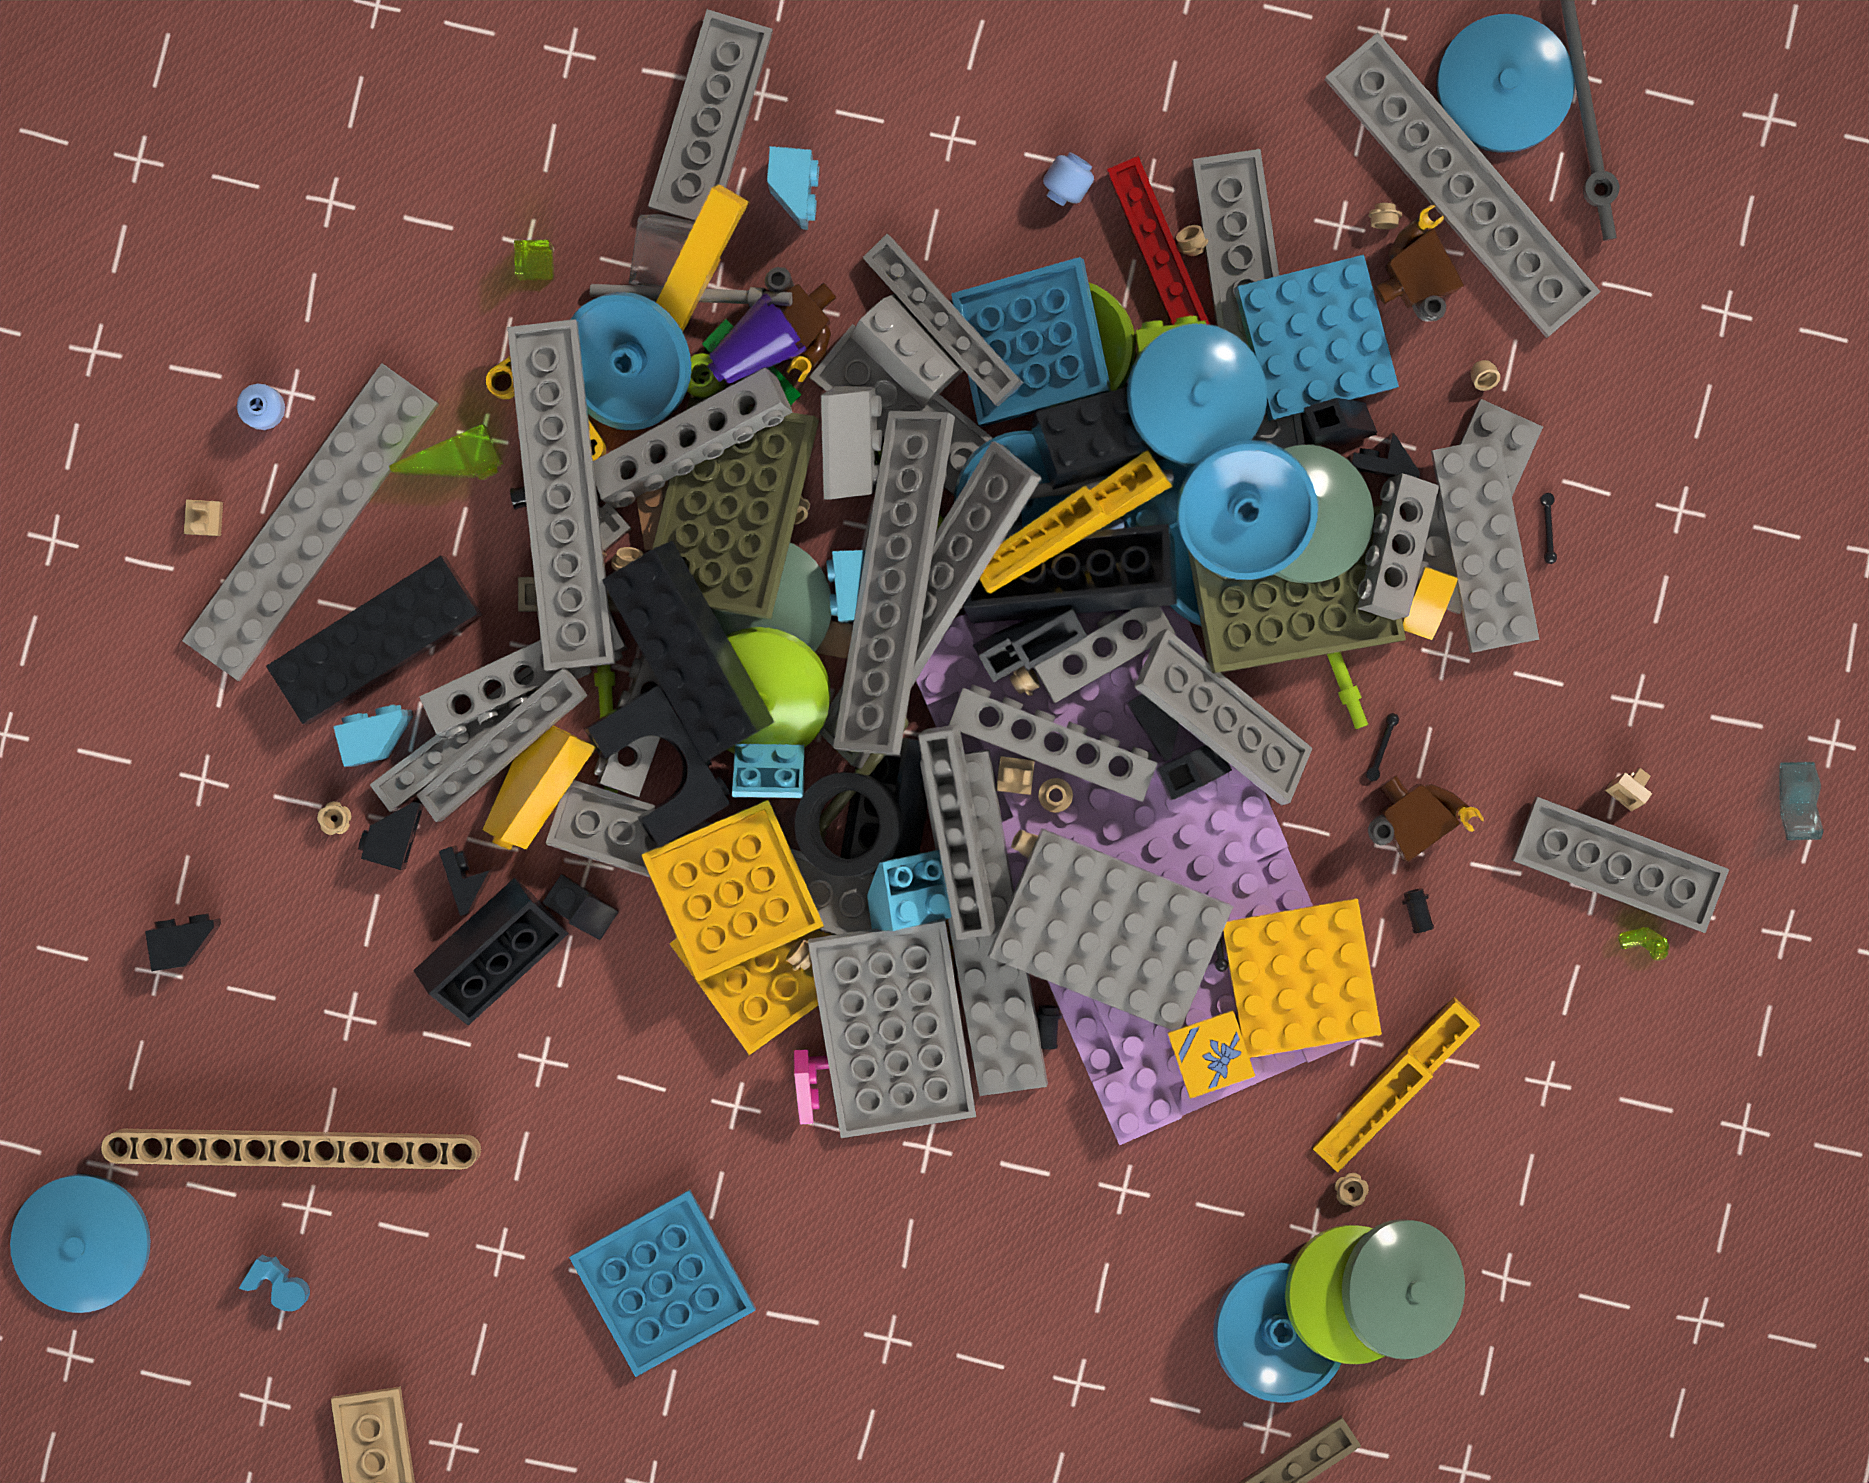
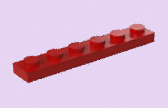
(1155, 241)

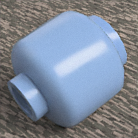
(1068, 179)
(271, 411)

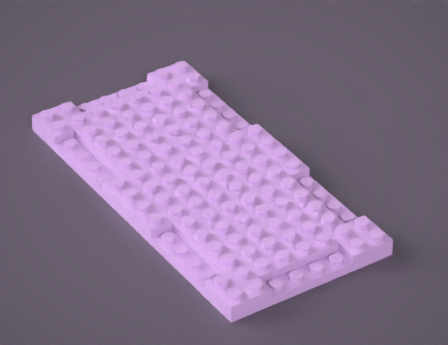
(1208, 840)

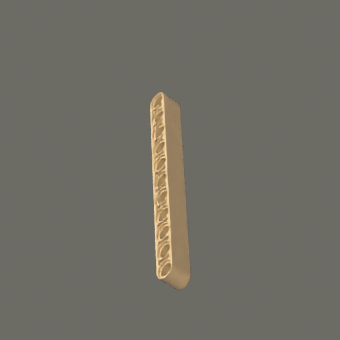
(275, 1152)

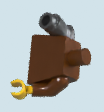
(1420, 270)
(805, 317)
(1418, 817)

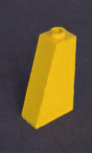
(535, 787)

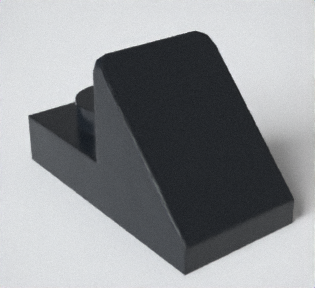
(1394, 462)
(464, 889)
(580, 907)

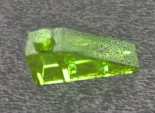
(461, 456)

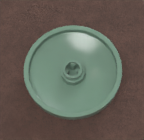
(1342, 519)
(800, 604)
(1403, 1289)

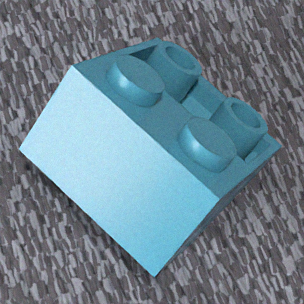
(790, 182)
(846, 573)
(371, 738)
(769, 771)
(908, 892)

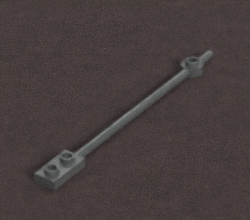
(1598, 173)

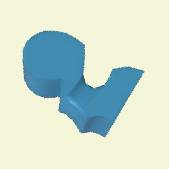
(287, 1293)

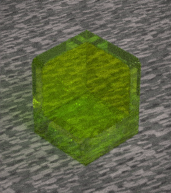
(534, 260)

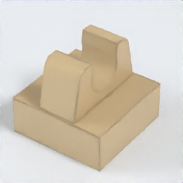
(203, 517)
(1015, 775)
(1630, 789)

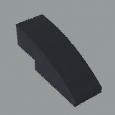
(1029, 642)

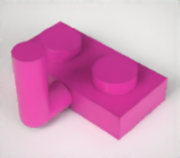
(805, 1075)

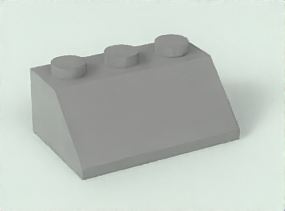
(906, 350)
(850, 441)

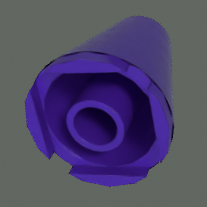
(755, 342)

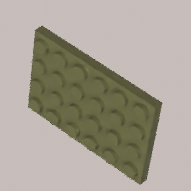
(739, 514)
(1286, 620)

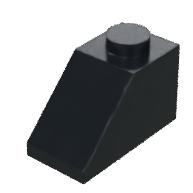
(1156, 724)
(392, 837)

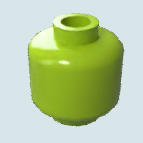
(698, 369)

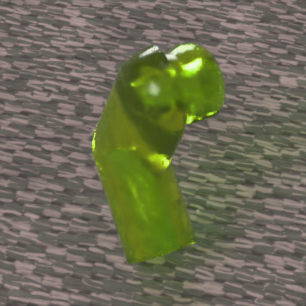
(1647, 938)

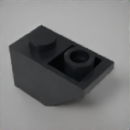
(1337, 423)
(1191, 771)
(180, 944)

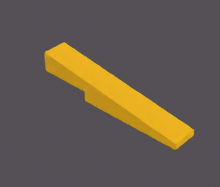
(701, 253)
(1075, 519)
(1397, 1084)

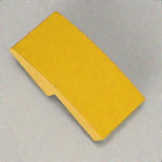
(1429, 602)

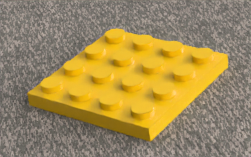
(732, 891)
(1301, 978)
(761, 994)

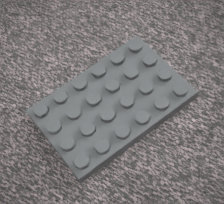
(1110, 930)
(892, 1028)

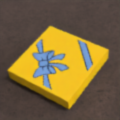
(1211, 1054)

